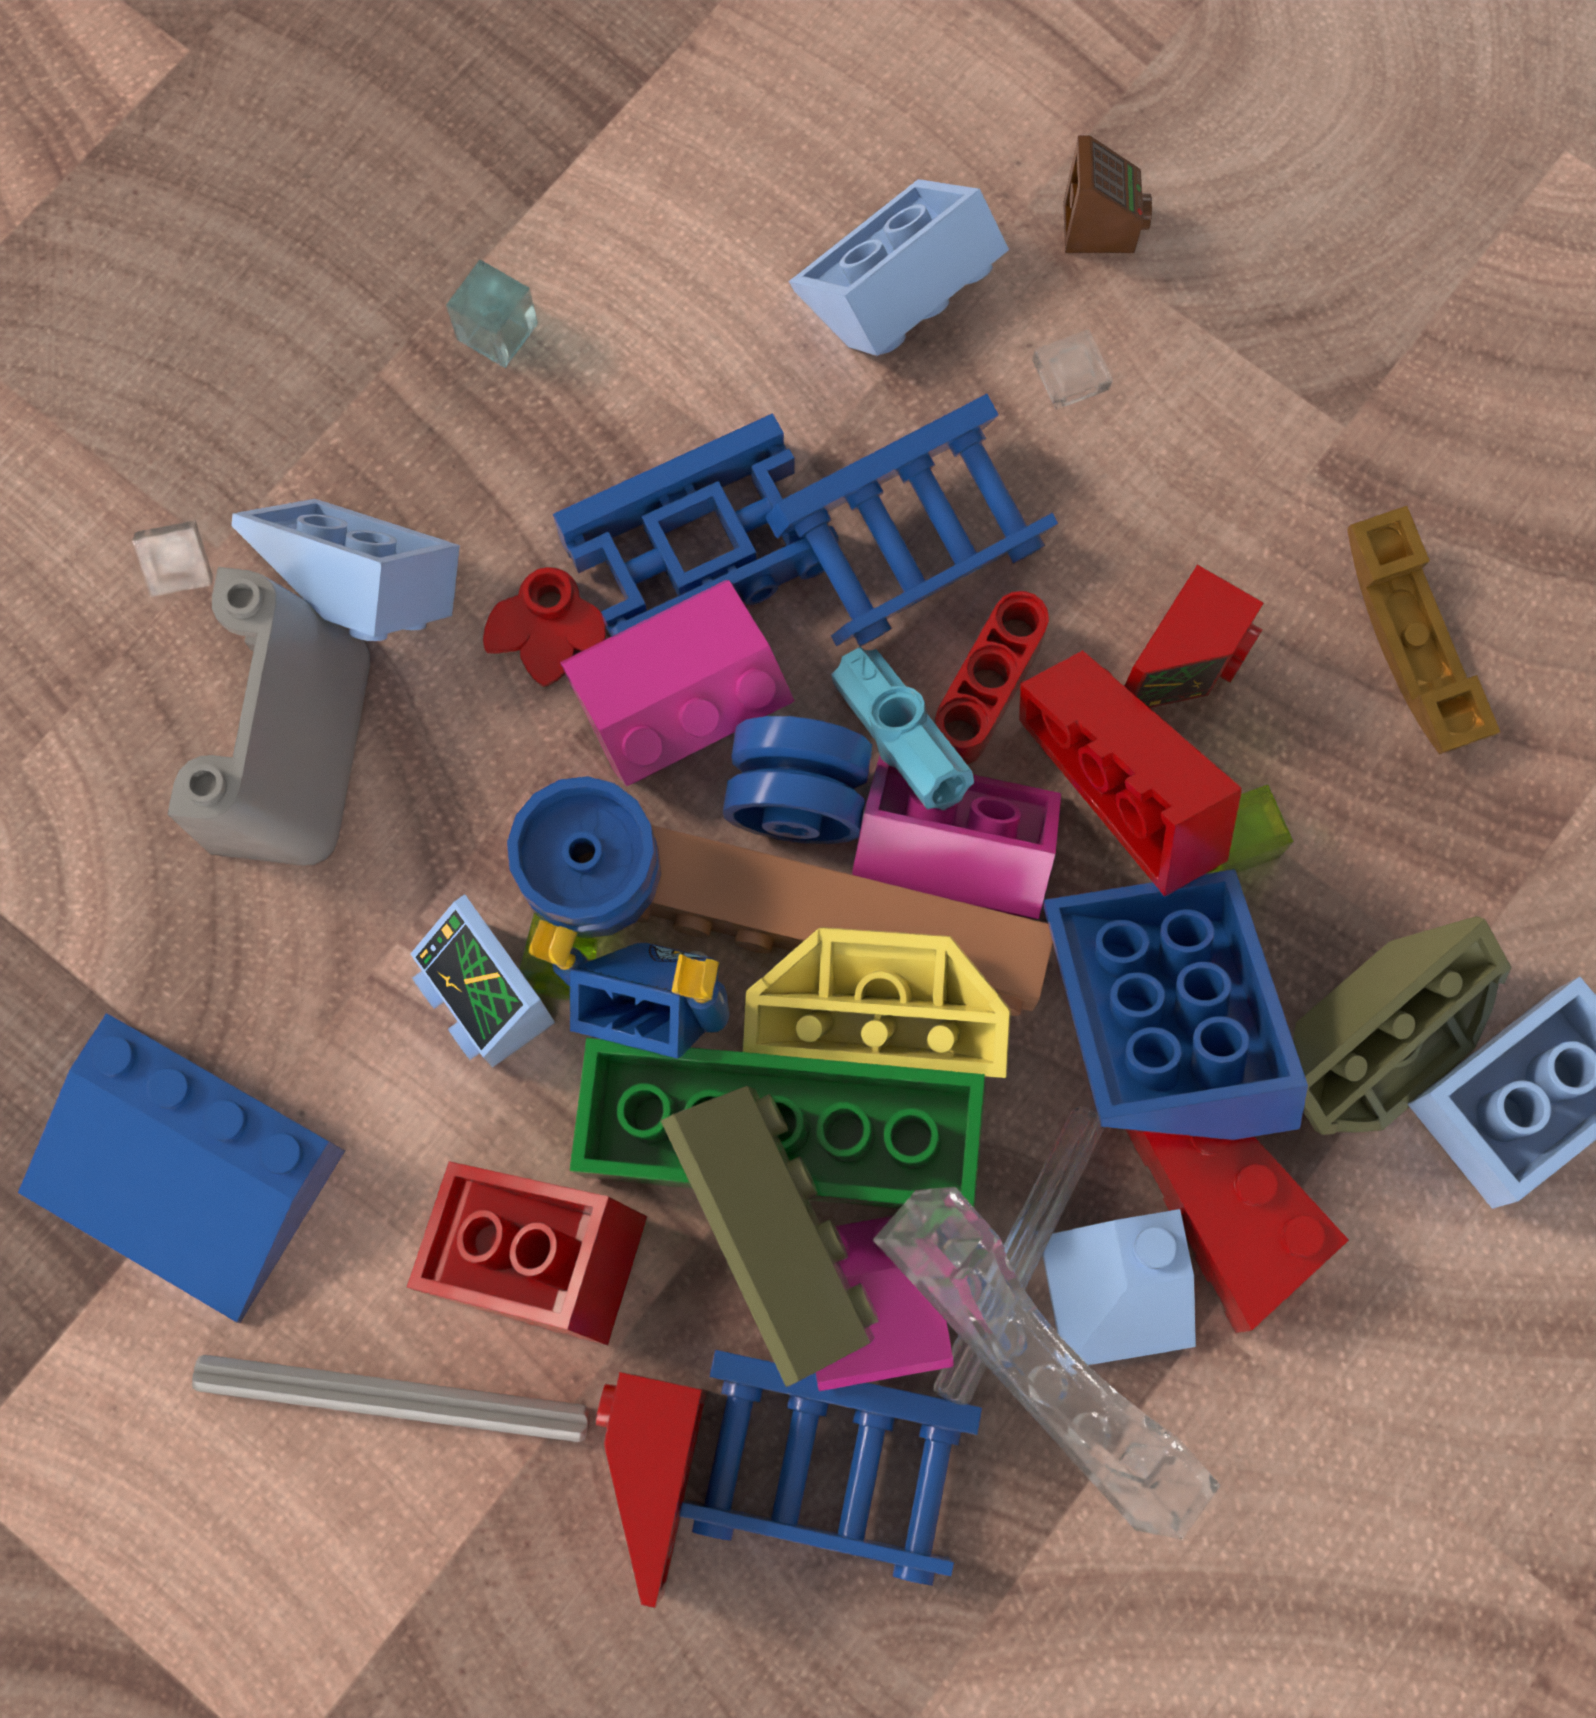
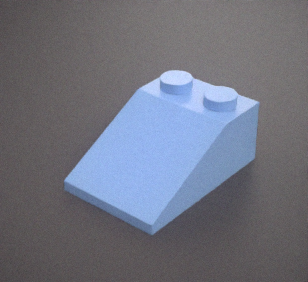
(355, 565)

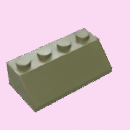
(771, 1233)

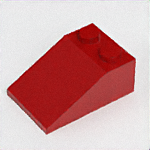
(528, 1251)
(650, 1460)

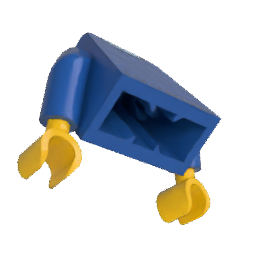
(637, 994)

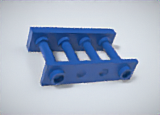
(912, 461)
(875, 1413)

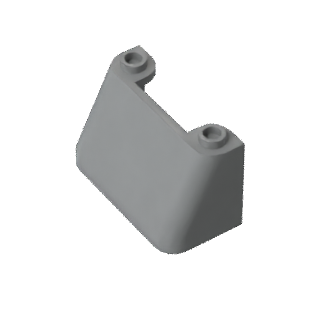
(294, 737)

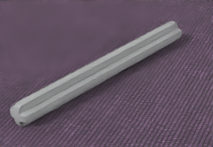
(391, 1398)

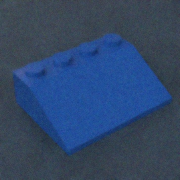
(1177, 1010)
(176, 1168)

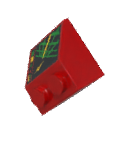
(1196, 642)

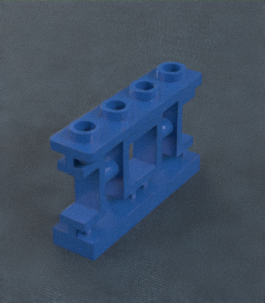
(677, 495)

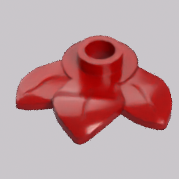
(542, 632)

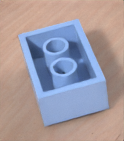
(1520, 1098)

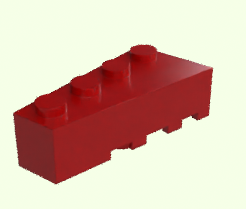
(1133, 771)
(1243, 1218)

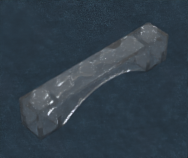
(970, 1282)

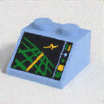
(479, 985)

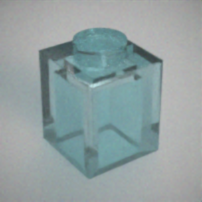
(492, 313)

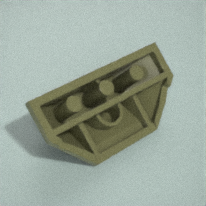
(1398, 1025)

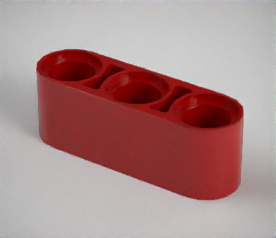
(998, 652)

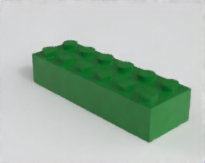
(857, 1126)

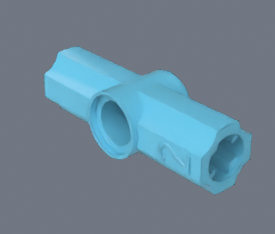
(902, 729)

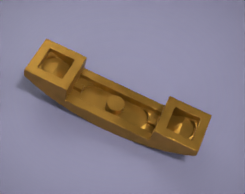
(1413, 632)

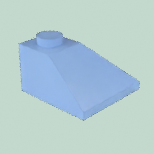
(1123, 1287)

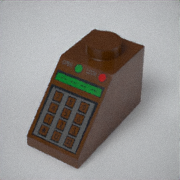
(1103, 201)

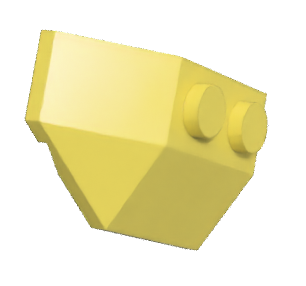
(880, 1003)

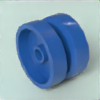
(797, 780)
(579, 819)

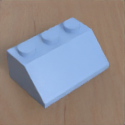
(902, 265)

